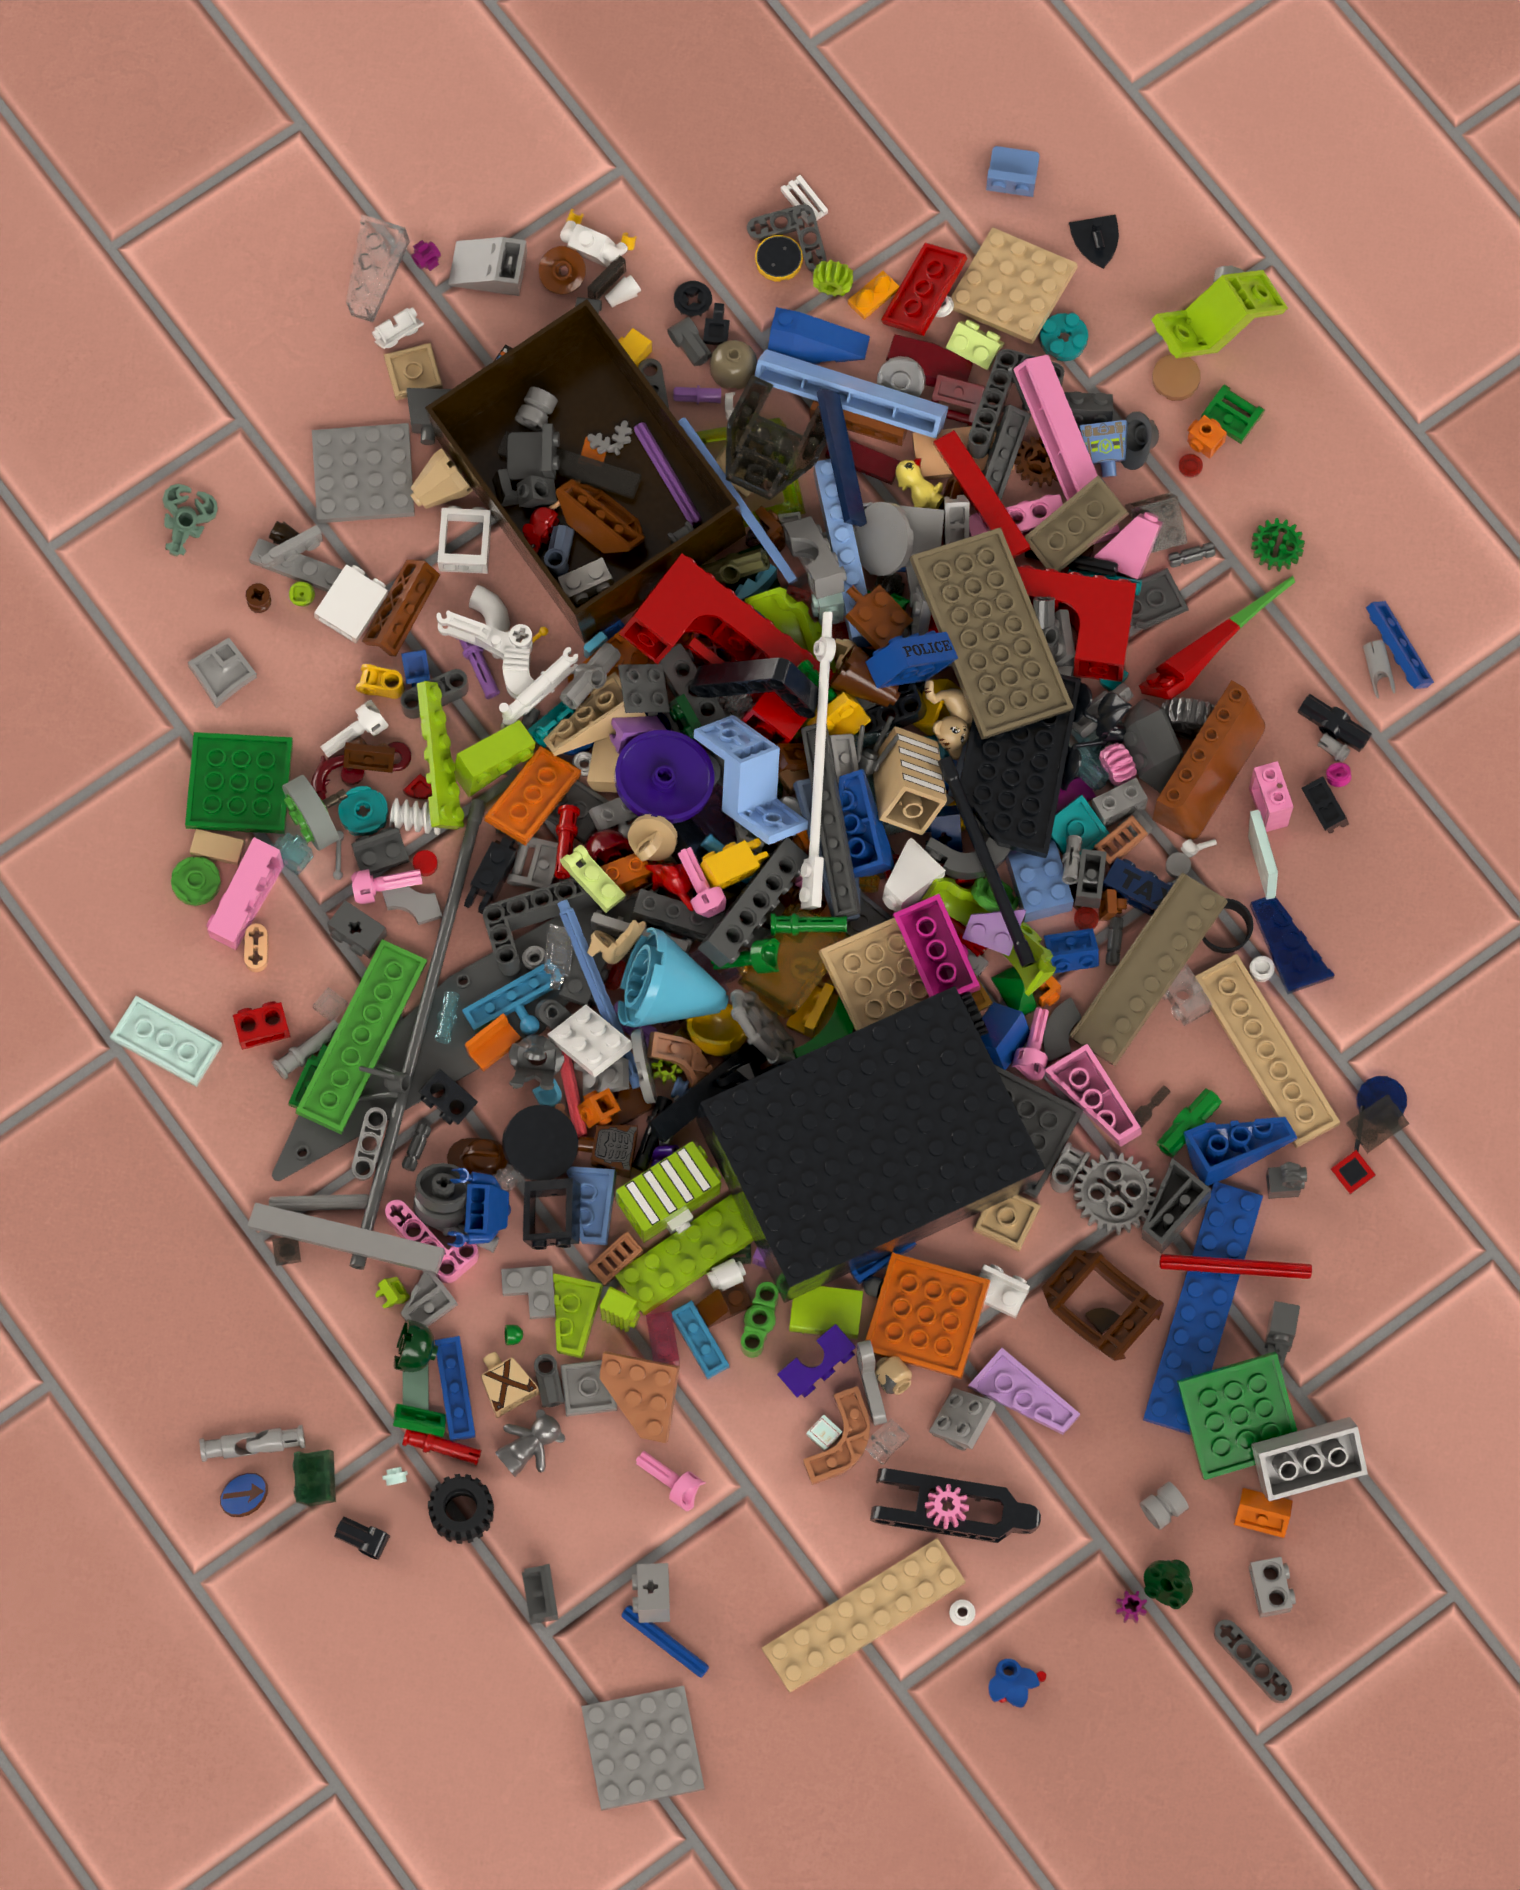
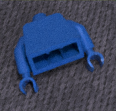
(485, 1208)

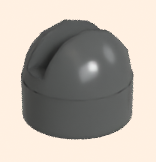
(873, 1285)

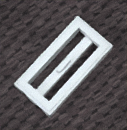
(813, 197)

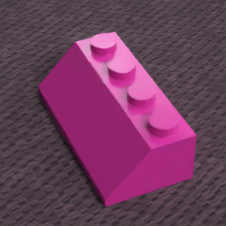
(936, 947)

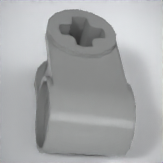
(1069, 1164)

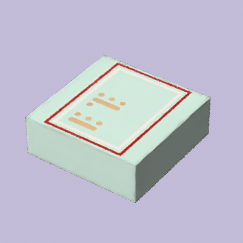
(824, 1433)

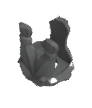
(534, 1048)

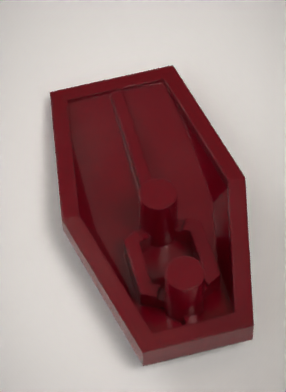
(931, 358)

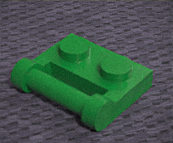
(1231, 420)

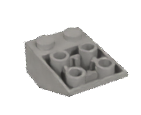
(489, 265)

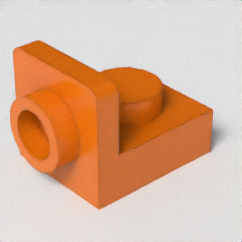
(1052, 993)

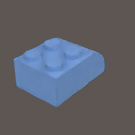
(1039, 883)

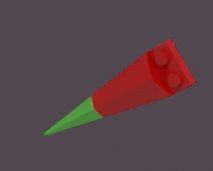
(1182, 668)

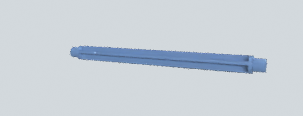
(594, 979)

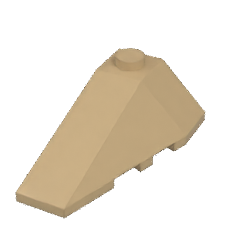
(591, 719)

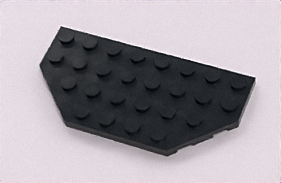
(1018, 778)

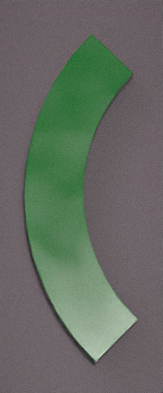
(836, 1028)

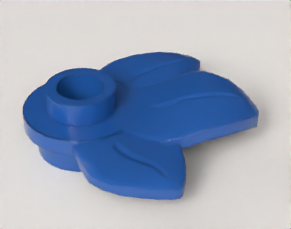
(1012, 1687)

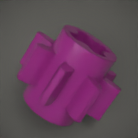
(426, 255)
(1134, 1600)

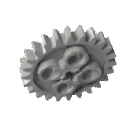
(1130, 1177)

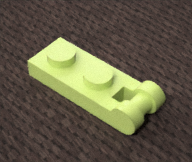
(593, 879)

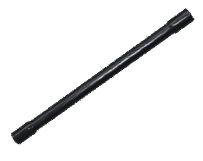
(1020, 944)

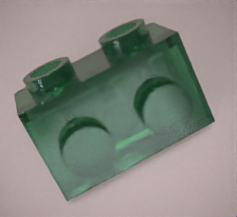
(314, 1477)

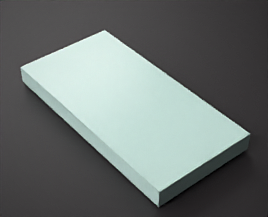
(166, 1041)

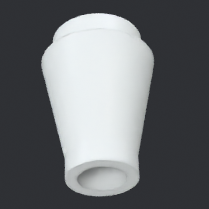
(623, 291)

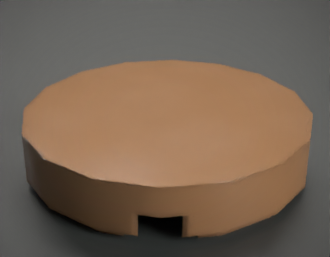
(1176, 377)

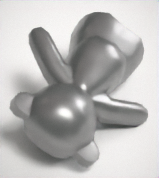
(531, 1442)

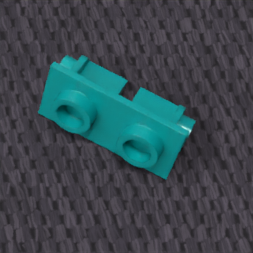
(549, 722)

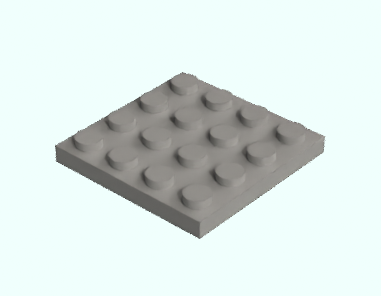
(363, 473)
(642, 1748)

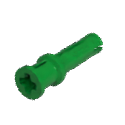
(796, 924)

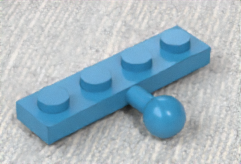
(510, 999)

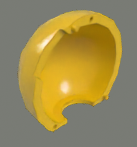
(716, 1033)

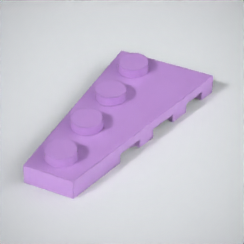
(1020, 1390)

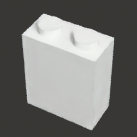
(351, 603)

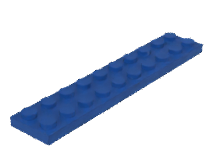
(1203, 1303)

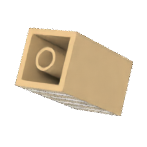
(909, 782)

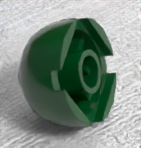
(415, 1347)

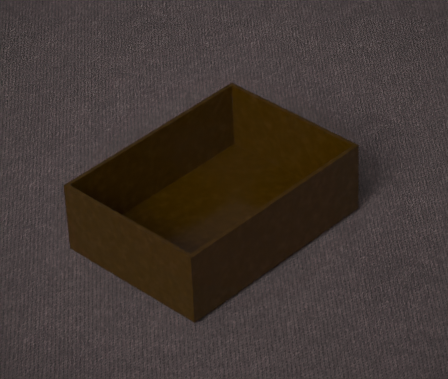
(595, 391)

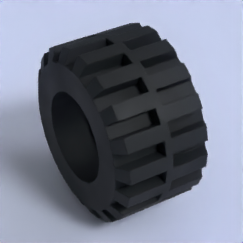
(454, 1488)

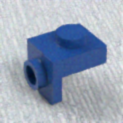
(415, 667)

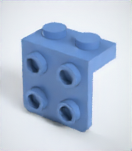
(1013, 171)

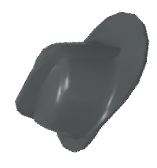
(1141, 438)

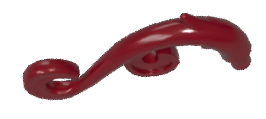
(356, 775)

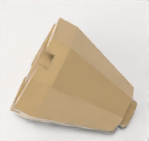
(439, 482)

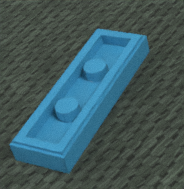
(699, 1340)

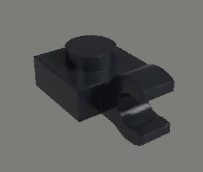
(716, 329)

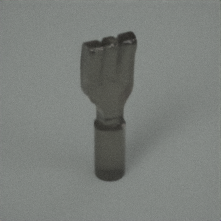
(1144, 1113)

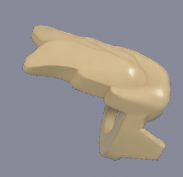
(613, 949)

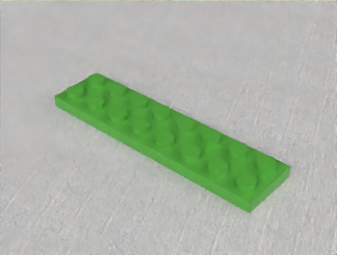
(361, 1036)

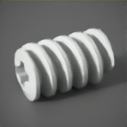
(411, 816)

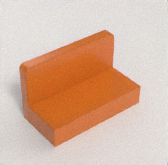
(492, 1042)
(1263, 1515)

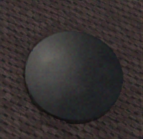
(540, 1143)

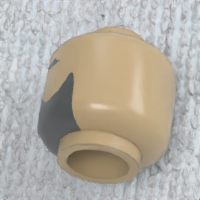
(893, 1375)

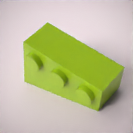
(493, 757)

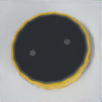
(778, 258)

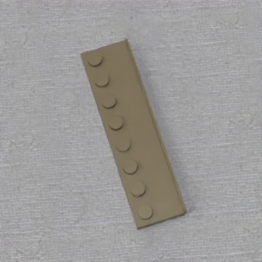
(1148, 968)

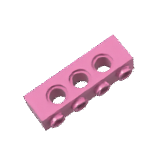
(1023, 512)

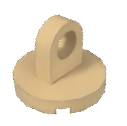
(652, 838)

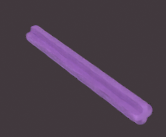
(667, 474)

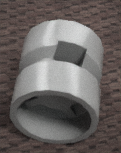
(535, 410)
(1166, 1504)

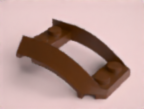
(1131, 1322)

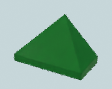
(1013, 991)

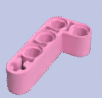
(451, 1256)

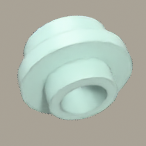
(395, 1476)

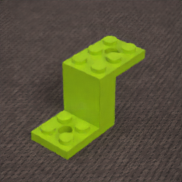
(1219, 314)

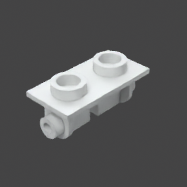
(388, 335)

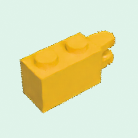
(732, 864)

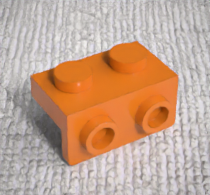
(628, 873)

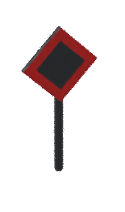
(1353, 1169)

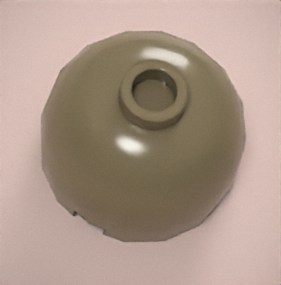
(733, 364)

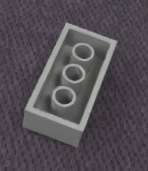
(1309, 1459)

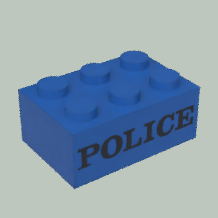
(911, 659)

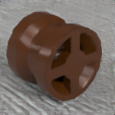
(258, 604)

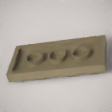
(1076, 525)

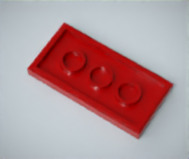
(924, 289)

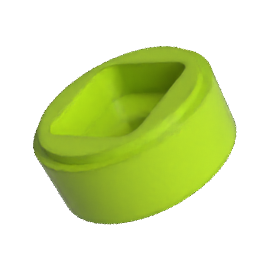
(301, 593)

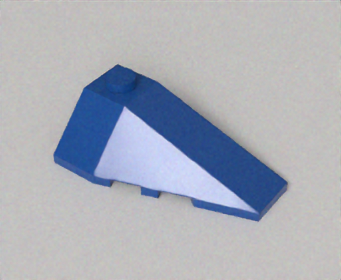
(814, 339)
(864, 830)
(1228, 1148)

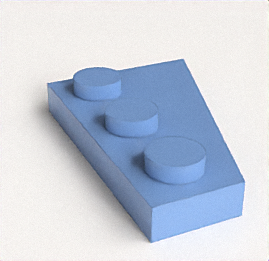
(595, 1202)

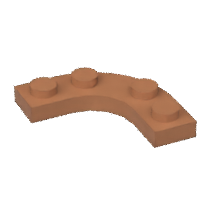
(680, 1052)
(851, 1445)

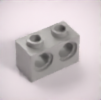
(1119, 802)
(1264, 1587)

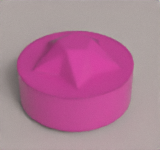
(1338, 774)

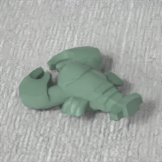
(185, 518)

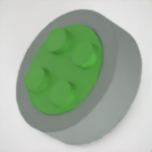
(311, 812)

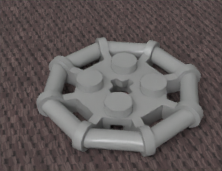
(762, 1027)

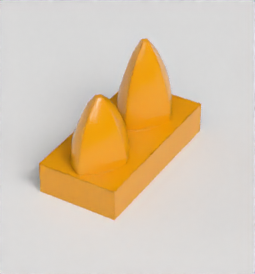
(873, 295)

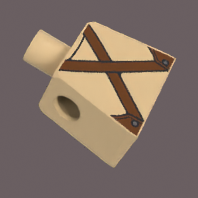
(506, 1384)

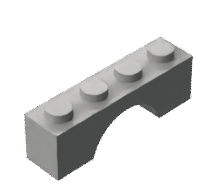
(807, 540)

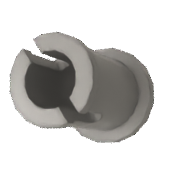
(1334, 747)

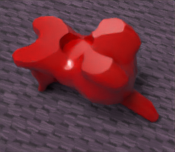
(672, 878)

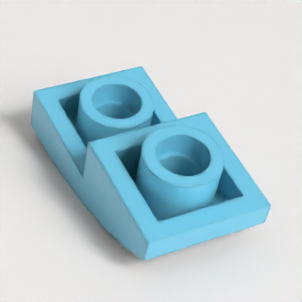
(762, 583)

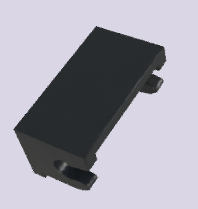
(1325, 805)

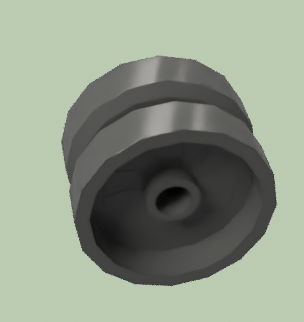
(438, 1199)

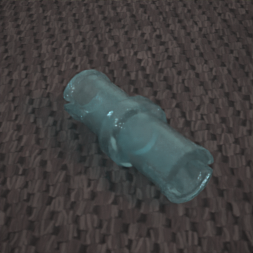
(447, 1017)

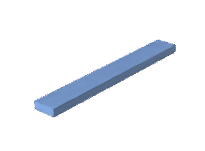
(745, 511)

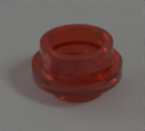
(1190, 465)
(1086, 918)

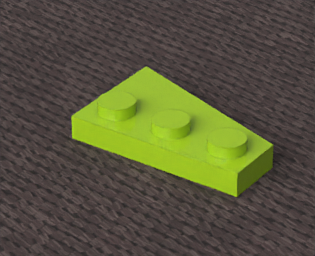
(575, 1312)

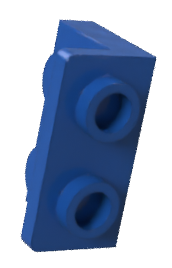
(1073, 950)

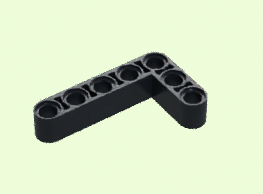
(758, 676)
(900, 708)

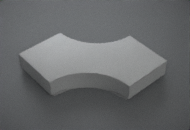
(421, 906)

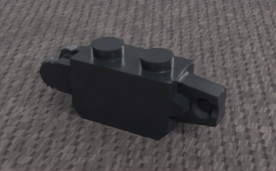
(492, 872)

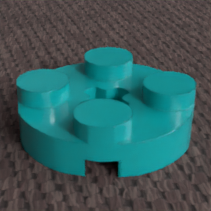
(1066, 324)
(359, 824)

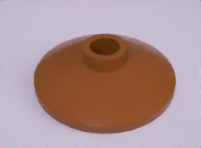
(553, 262)

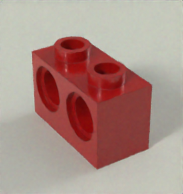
(262, 1032)

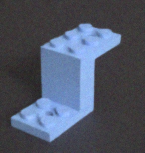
(750, 779)

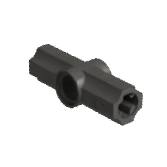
(1045, 612)

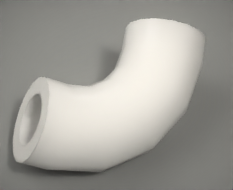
(491, 608)

